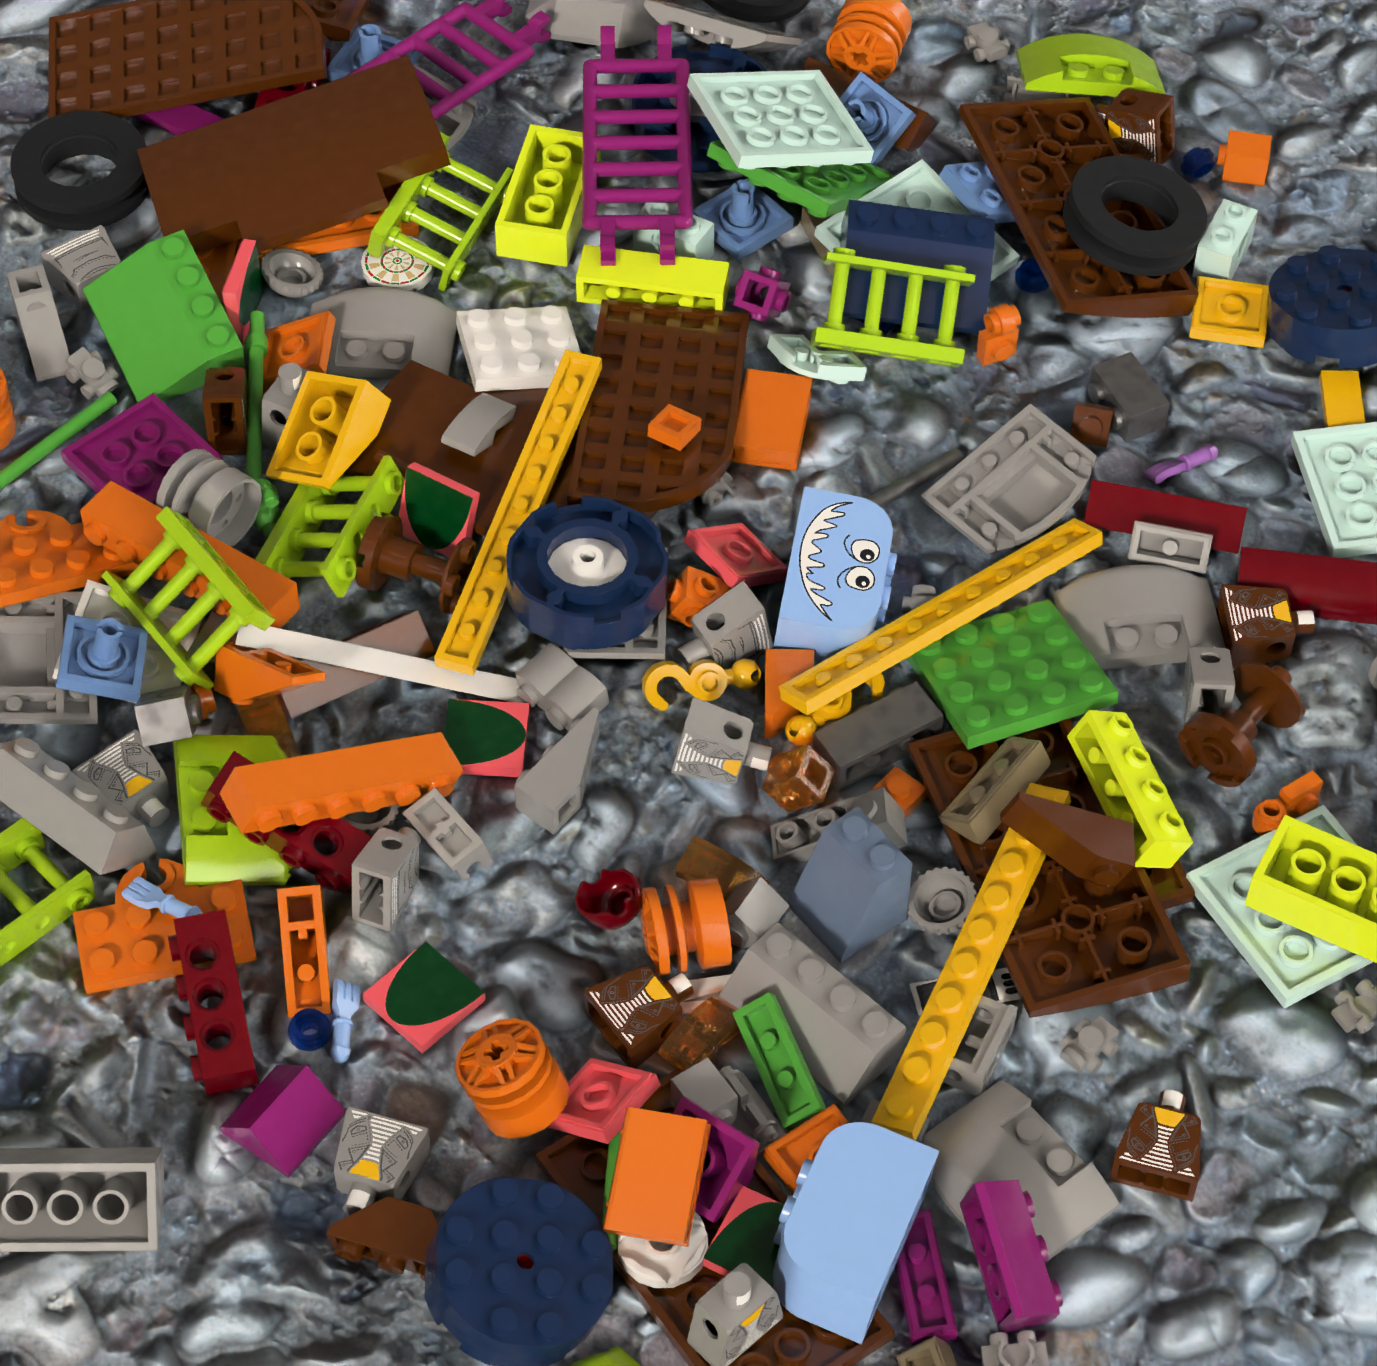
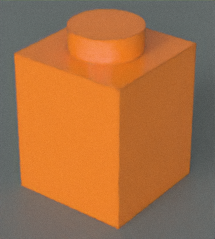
(1245, 157)

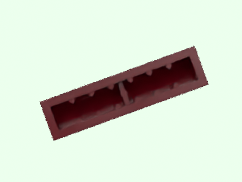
(1118, 506)
(1317, 583)

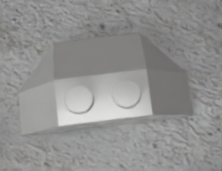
(581, 20)

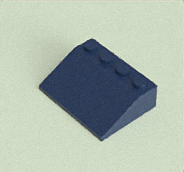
(920, 240)

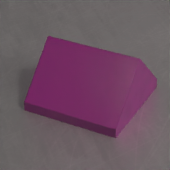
(284, 1117)
(727, 1162)

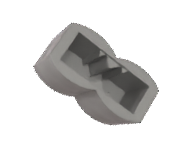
(560, 687)

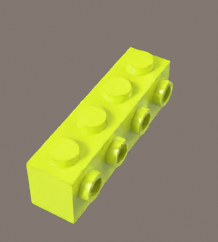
(643, 280)
(1130, 786)

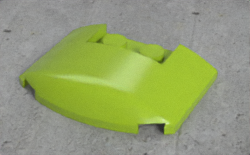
(1086, 66)
(214, 849)

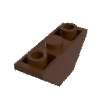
(386, 1232)

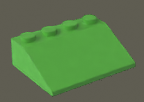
(164, 319)

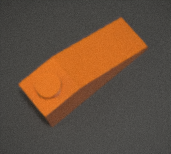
(259, 673)
(304, 949)

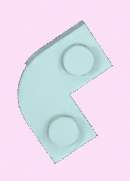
(801, 357)

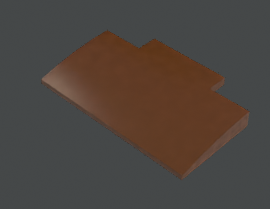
(1033, 157)
(296, 161)
(420, 413)
(1073, 937)

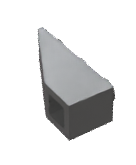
(39, 321)
(557, 783)
(797, 837)

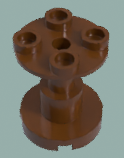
(393, 556)
(1225, 740)

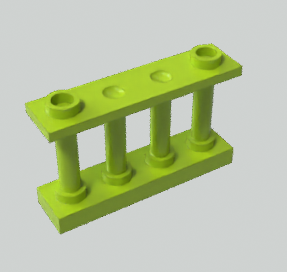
(404, 208)
(870, 338)
(310, 506)
(223, 586)
(21, 844)

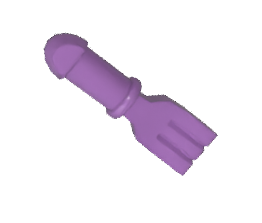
(1185, 462)

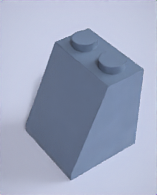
(852, 886)

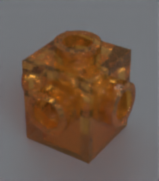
(798, 778)

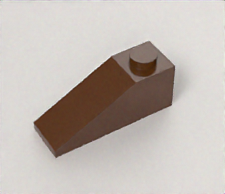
(1077, 839)

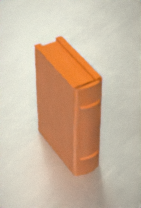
(771, 419)
(657, 1176)

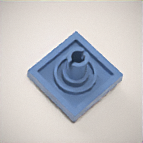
(363, 46)
(876, 114)
(977, 190)
(744, 218)
(102, 658)

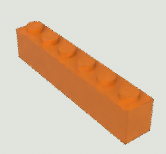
(130, 529)
(339, 782)

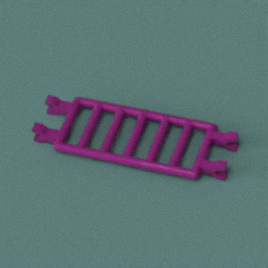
(483, 17)
(681, 142)

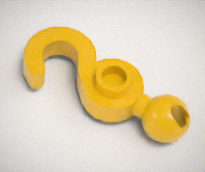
(703, 679)
(801, 727)

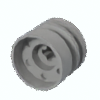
(211, 495)

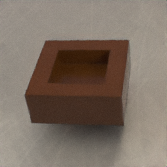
(1091, 423)

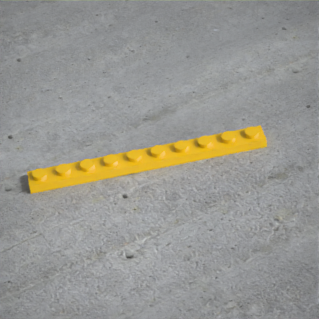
(526, 491)
(939, 616)
(962, 980)

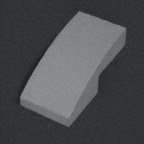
(476, 424)

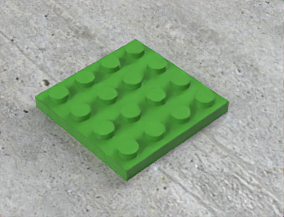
(819, 189)
(1012, 674)

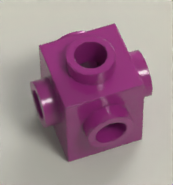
(750, 293)

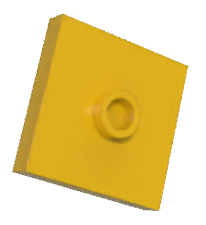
(1230, 312)

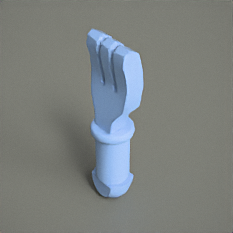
(151, 896)
(344, 1004)

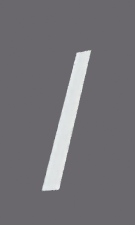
(378, 662)

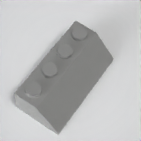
(71, 809)
(835, 1024)
(81, 1199)

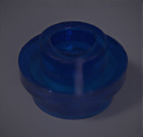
(1197, 163)
(1030, 277)
(306, 1020)

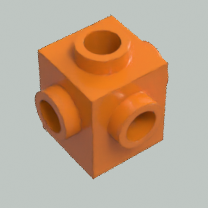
(692, 593)

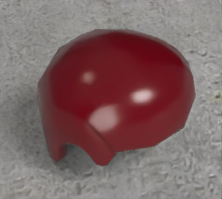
(611, 899)

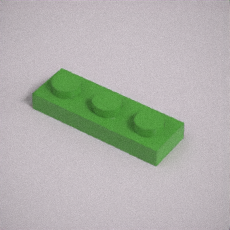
(779, 1061)

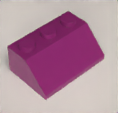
(1010, 1255)

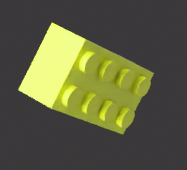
(543, 198)
(1319, 886)

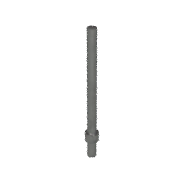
(896, 489)

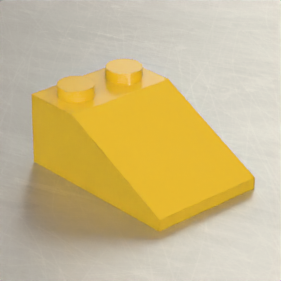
(327, 429)

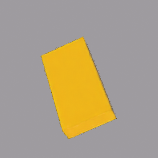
(1341, 398)

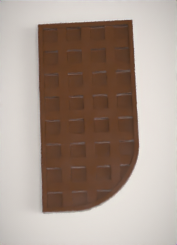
(179, 53)
(648, 361)

